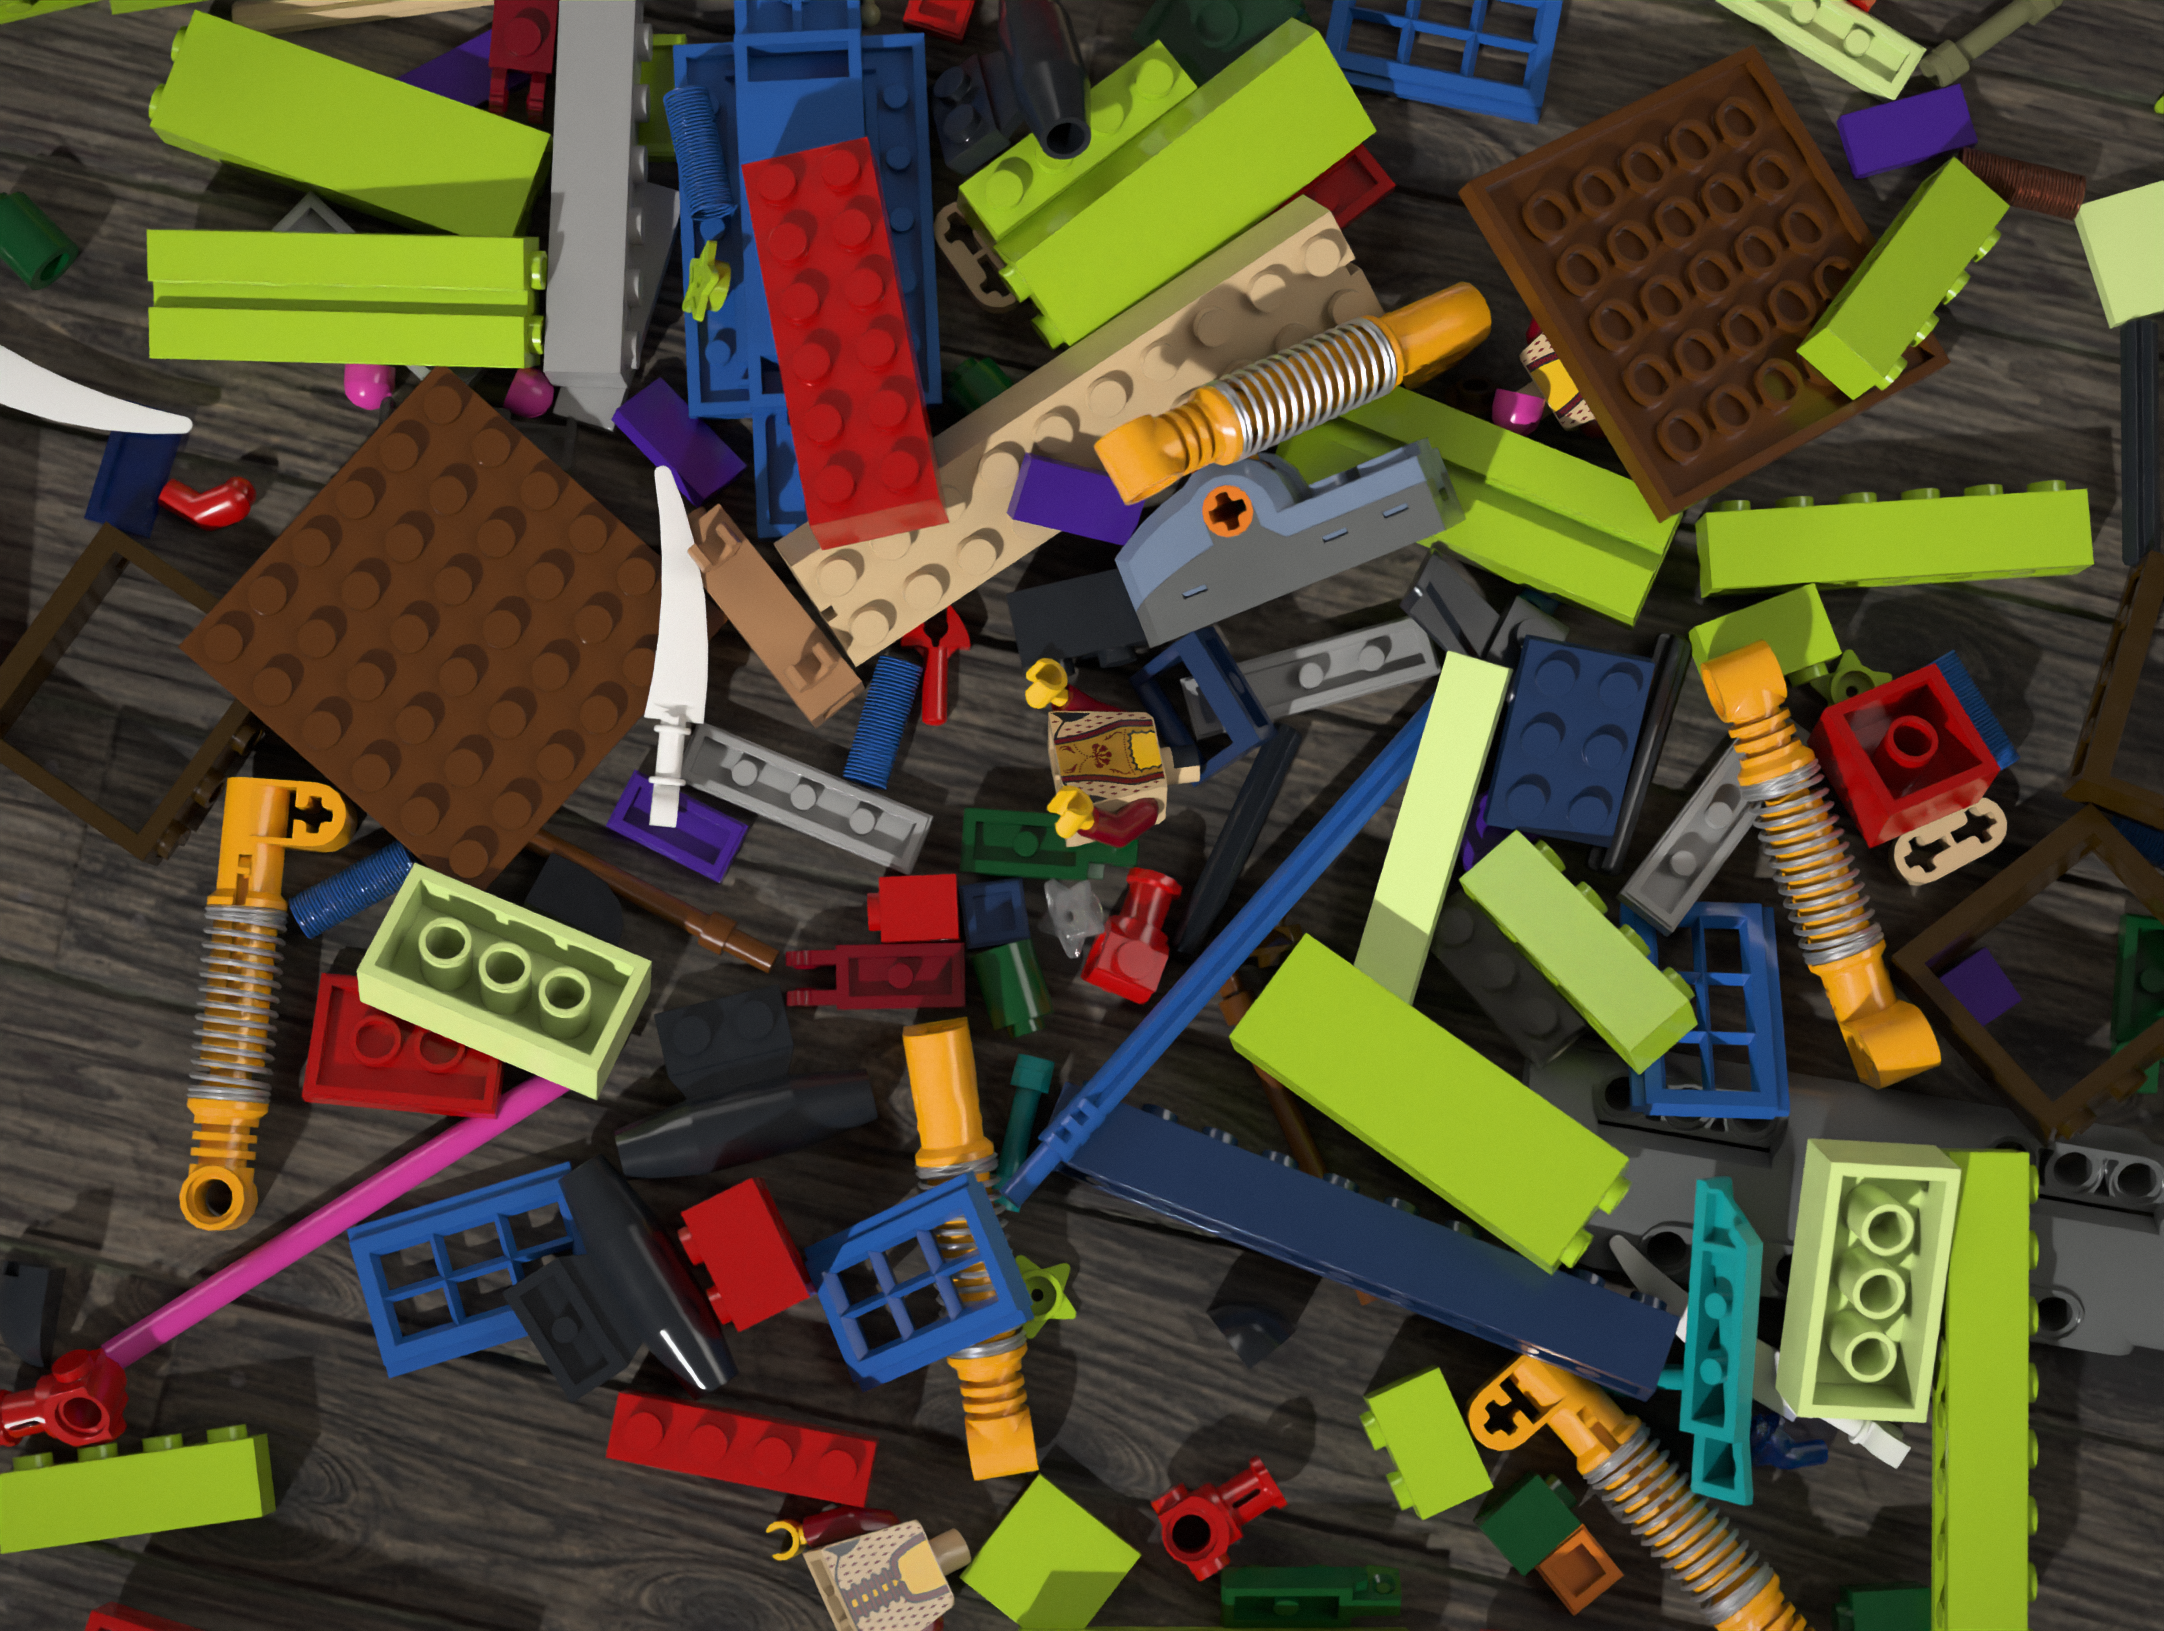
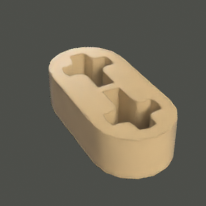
(967, 266)
(1954, 854)

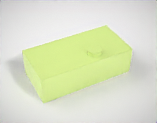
(504, 980)
(1867, 1280)

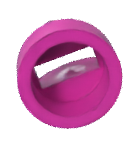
(368, 384)
(529, 393)
(1517, 411)

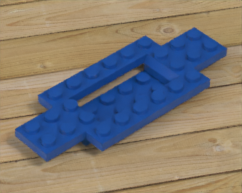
(776, 91)

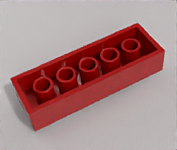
(844, 344)

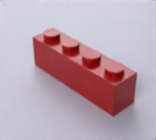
(743, 1447)

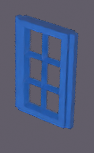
(1445, 87)
(1762, 1012)
(433, 1223)
(941, 1338)

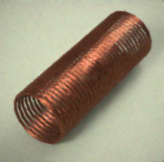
(2026, 188)

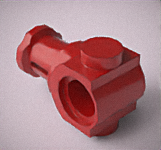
(1133, 948)
(74, 1403)
(1217, 1509)

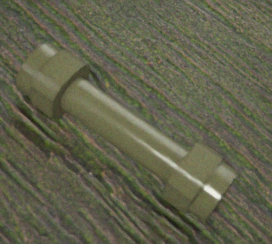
(1951, 60)

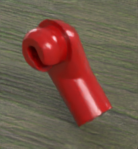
(212, 508)

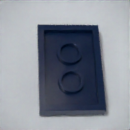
(1568, 740)

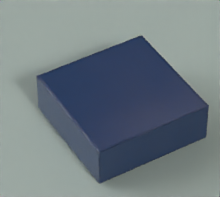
(994, 913)

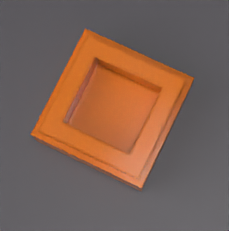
(1578, 1570)

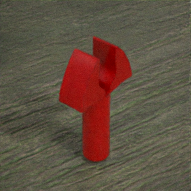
(936, 664)

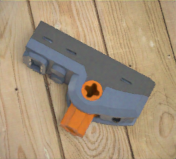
(1209, 561)

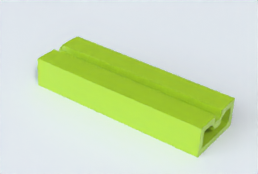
(348, 133)
(1185, 185)
(346, 297)
(1525, 505)
(1432, 1105)

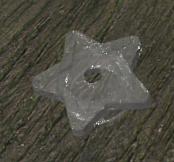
(1086, 915)

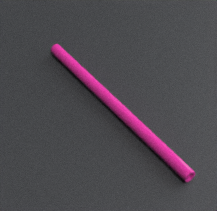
(328, 1222)

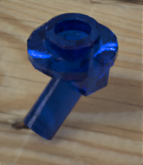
(1775, 1447)

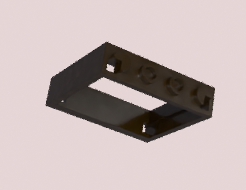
(43, 648)
(2111, 700)
(1918, 961)

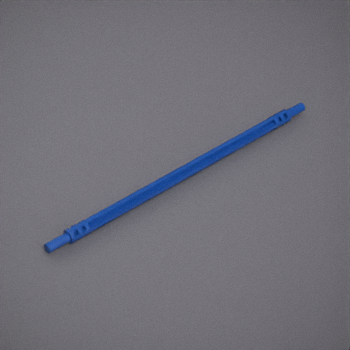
(1227, 952)

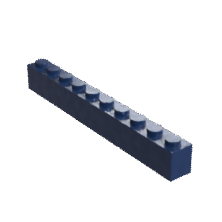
(1375, 1246)

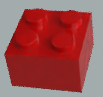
(1902, 755)
(746, 1254)

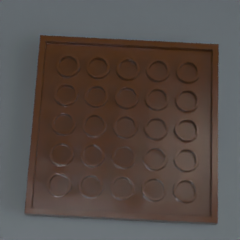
(1683, 270)
(447, 632)

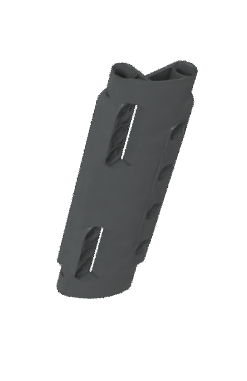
(2092, 1258)

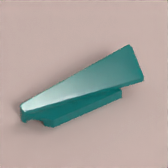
(1721, 1343)

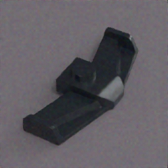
(1467, 624)

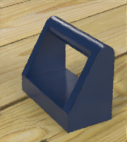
(1224, 690)

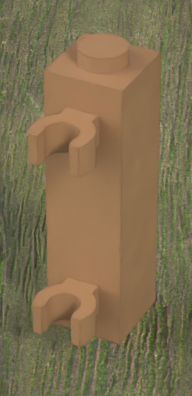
(770, 617)

